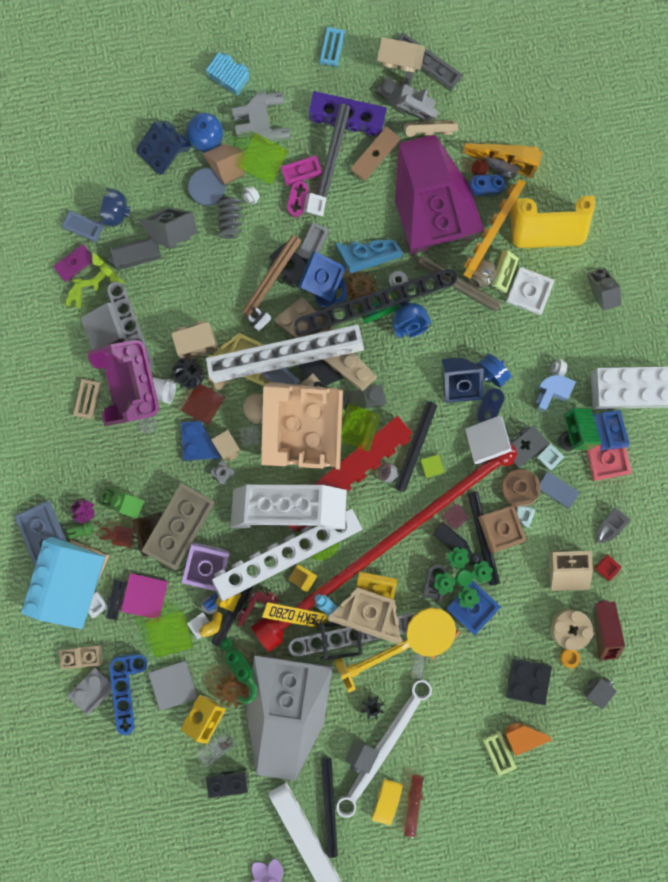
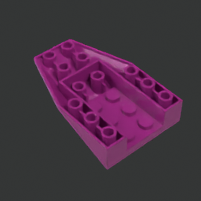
(433, 197)

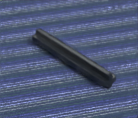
(229, 618)

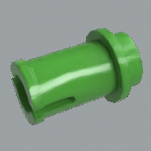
(80, 530)

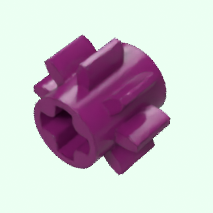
(82, 511)

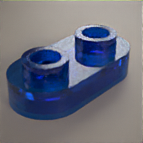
(490, 405)

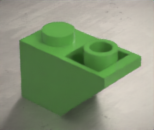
(121, 502)

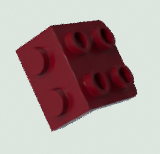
(260, 595)

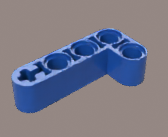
(125, 694)

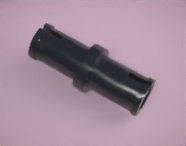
(115, 600)

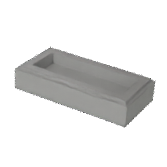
(313, 241)

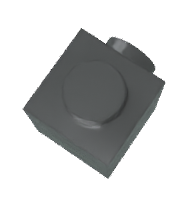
(600, 691)
(361, 757)

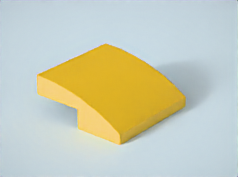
(377, 584)

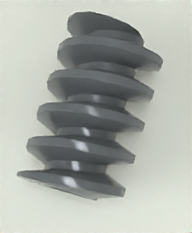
(228, 217)

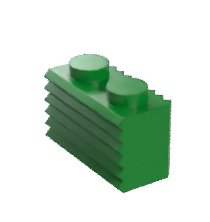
(582, 428)

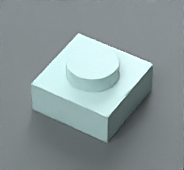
(550, 457)

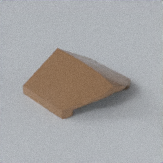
(225, 162)

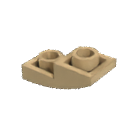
(81, 657)

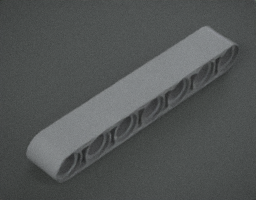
(345, 638)

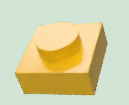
(229, 603)

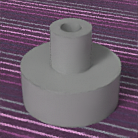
(388, 473)

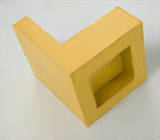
(302, 577)

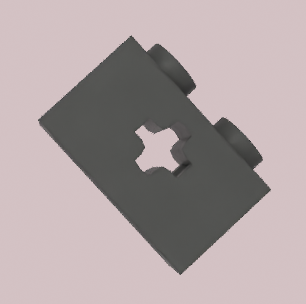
(535, 443)

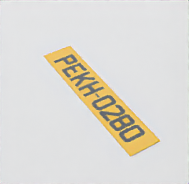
(294, 615)

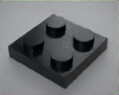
(528, 681)

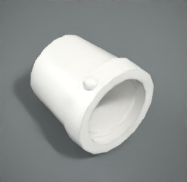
(165, 389)

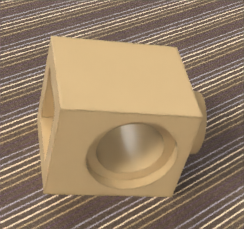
(226, 446)

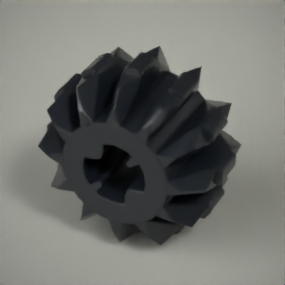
(187, 373)

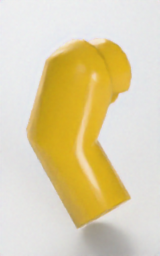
(211, 627)

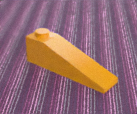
(519, 155)

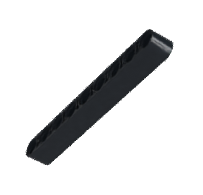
(383, 297)

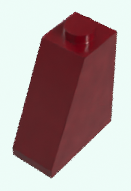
(608, 630)

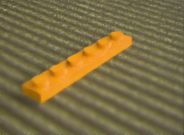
(490, 233)

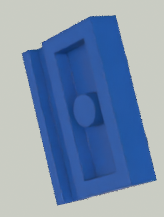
(611, 430)

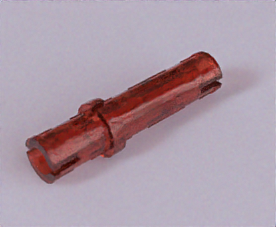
(415, 797)

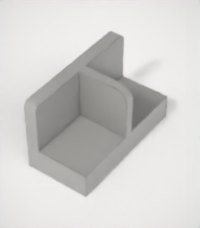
(417, 103)

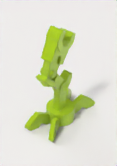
(76, 292)

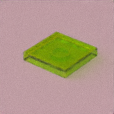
(263, 158)
(359, 426)
(169, 634)

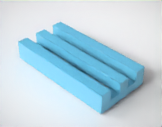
(329, 61)

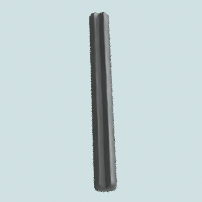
(333, 150)

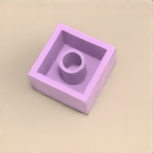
(203, 564)

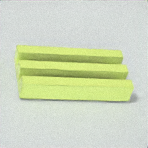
(505, 271)
(492, 737)

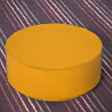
(570, 658)

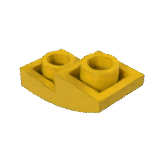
(387, 802)

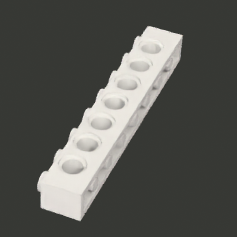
(285, 354)
(226, 590)

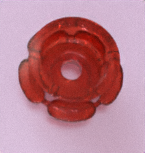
(480, 167)

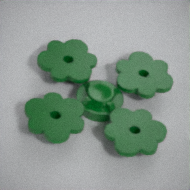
(463, 577)

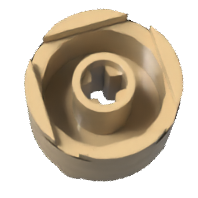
(581, 633)

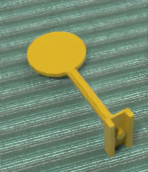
(427, 633)

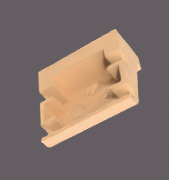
(301, 425)

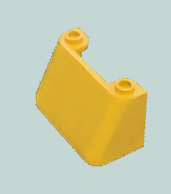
(550, 229)

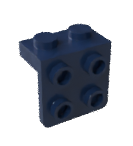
(162, 146)

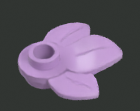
(267, 873)

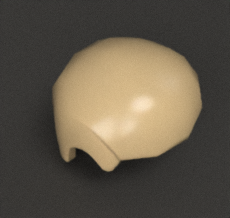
(254, 408)

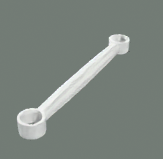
(384, 747)

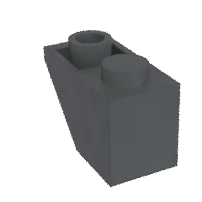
(605, 288)

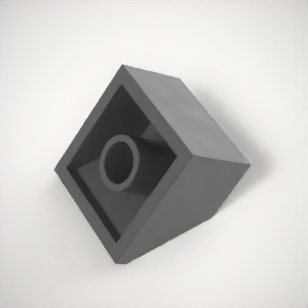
(170, 226)

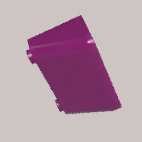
(128, 381)

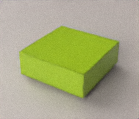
(432, 466)

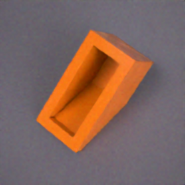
(524, 738)

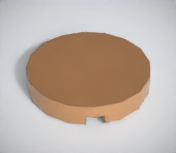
(521, 488)

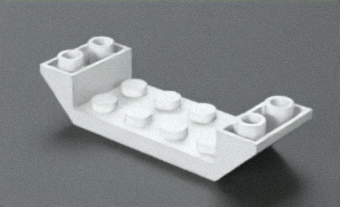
(288, 506)

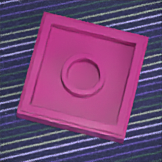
(144, 596)

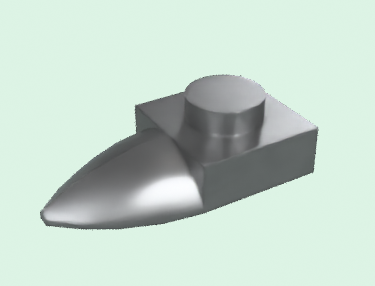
(506, 170)
(612, 525)

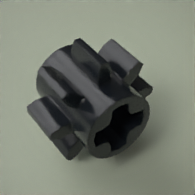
(370, 702)

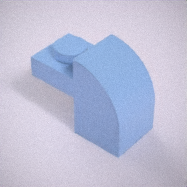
(555, 386)

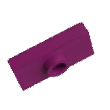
(74, 263)

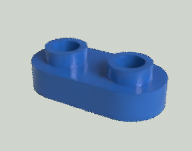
(488, 187)

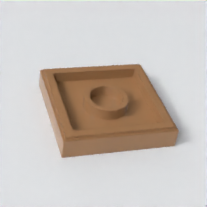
(502, 529)

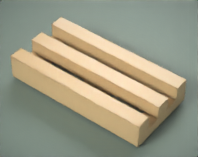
(93, 402)

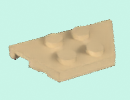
(369, 614)

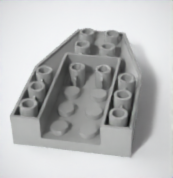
(286, 713)

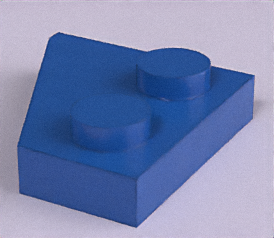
(197, 442)

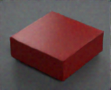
(607, 567)

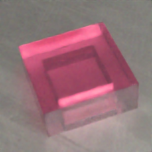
(456, 516)

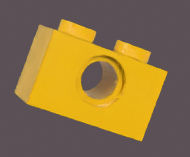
(201, 728)

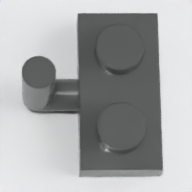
(391, 90)

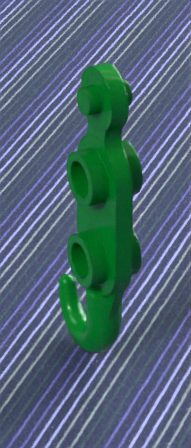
(240, 669)

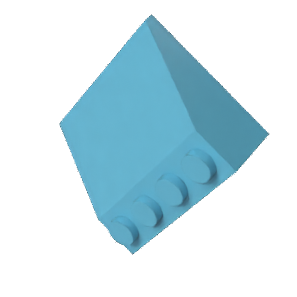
(63, 583)

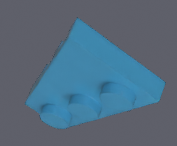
(362, 256)

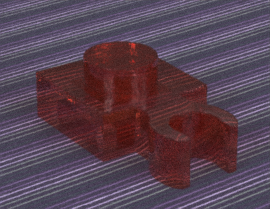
(120, 536)

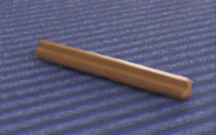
(271, 275)

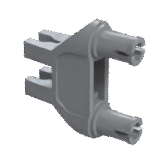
(258, 117)

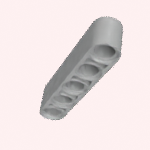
(128, 317)

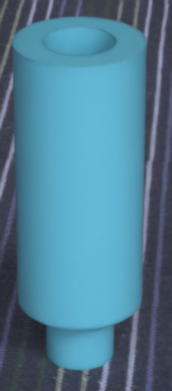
(325, 604)

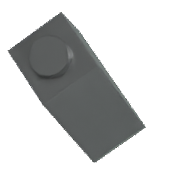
(369, 398)

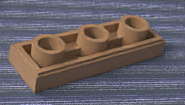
(382, 146)

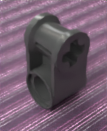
(429, 584)

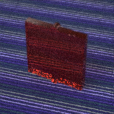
(203, 404)

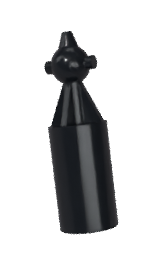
(451, 540)

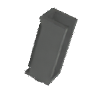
(134, 254)

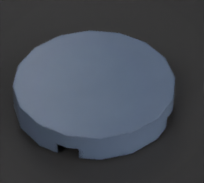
(206, 187)

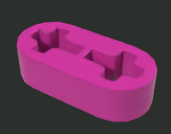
(293, 198)

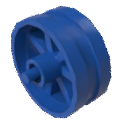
(494, 370)

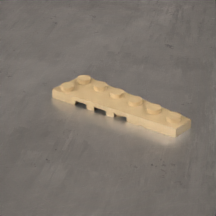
(348, 365)

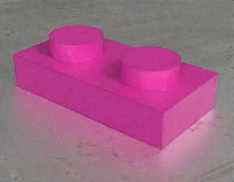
(301, 170)

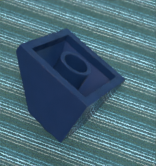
(461, 380)

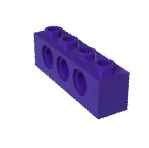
(358, 109)

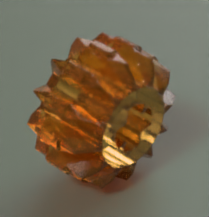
(353, 285)
(229, 696)

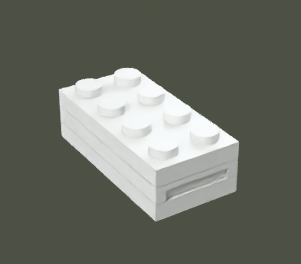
(629, 387)

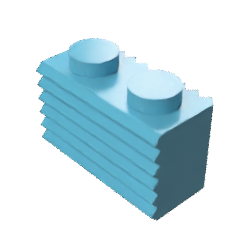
(228, 73)

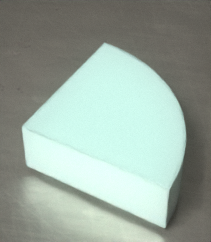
(525, 515)

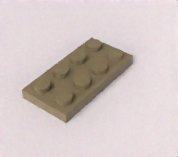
(178, 526)

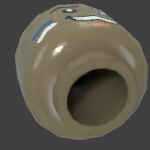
(483, 274)

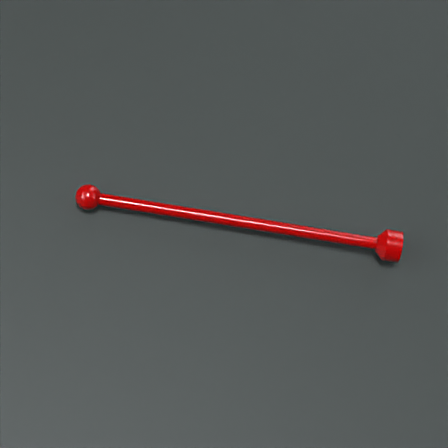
(271, 631)

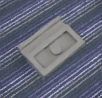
(91, 691)

